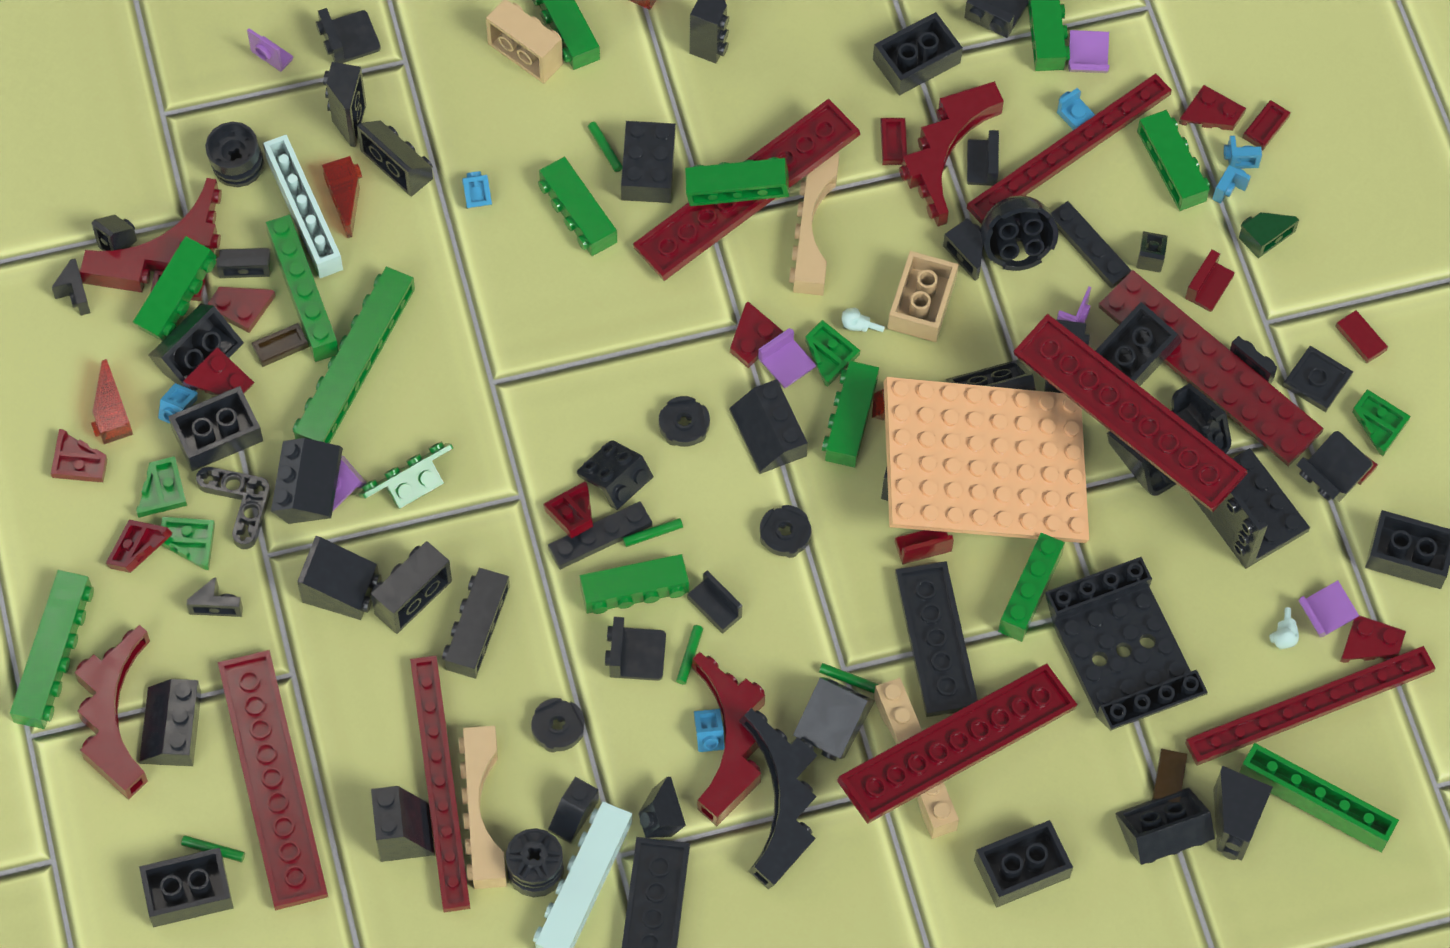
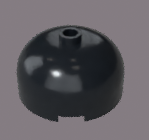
(1015, 221)

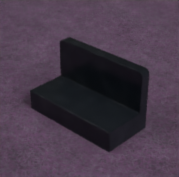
(983, 160)
(243, 263)
(716, 603)

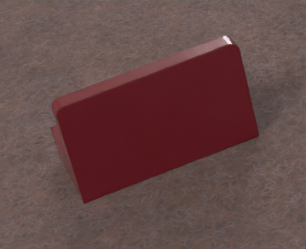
(1209, 282)
(923, 545)

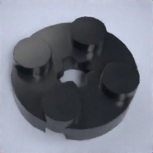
(684, 435)
(780, 518)
(554, 739)

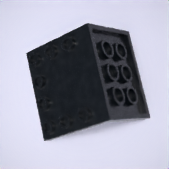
(1256, 514)

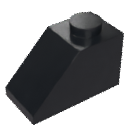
(114, 233)
(965, 246)
(574, 810)
(661, 811)

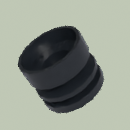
(234, 154)
(532, 876)

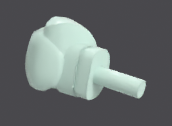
(855, 321)
(1287, 632)

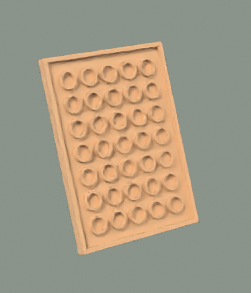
(985, 460)

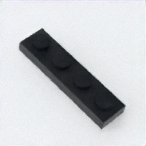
(1090, 245)
(602, 535)

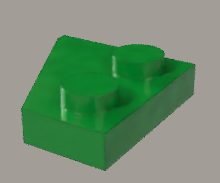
(830, 351)
(1380, 420)
(162, 488)
(190, 539)

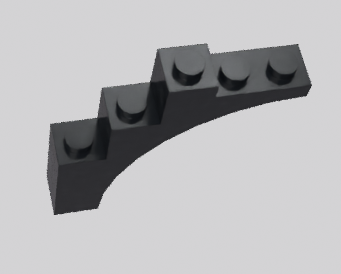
(791, 797)

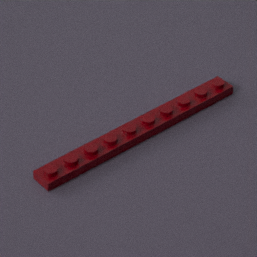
(1073, 145)
(1309, 705)
(440, 784)

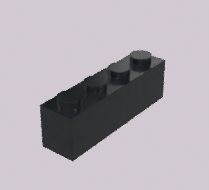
(476, 623)

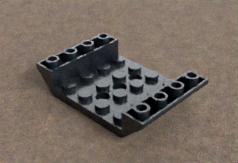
(1116, 612)

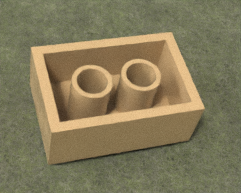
(524, 40)
(923, 296)

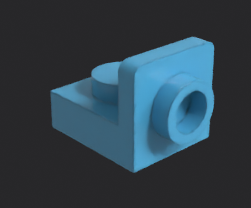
(1073, 109)
(1243, 156)
(1231, 178)
(476, 190)
(176, 400)
(709, 730)

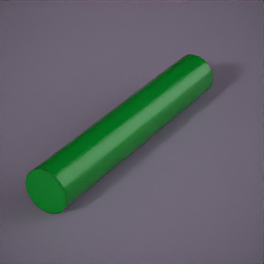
(605, 146)
(652, 532)
(689, 654)
(848, 678)
(202, 845)

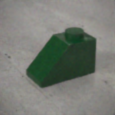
(1266, 231)

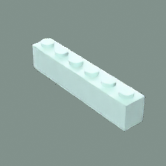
(303, 206)
(585, 878)

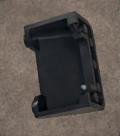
(1197, 412)

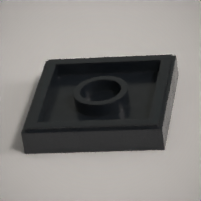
(1317, 378)

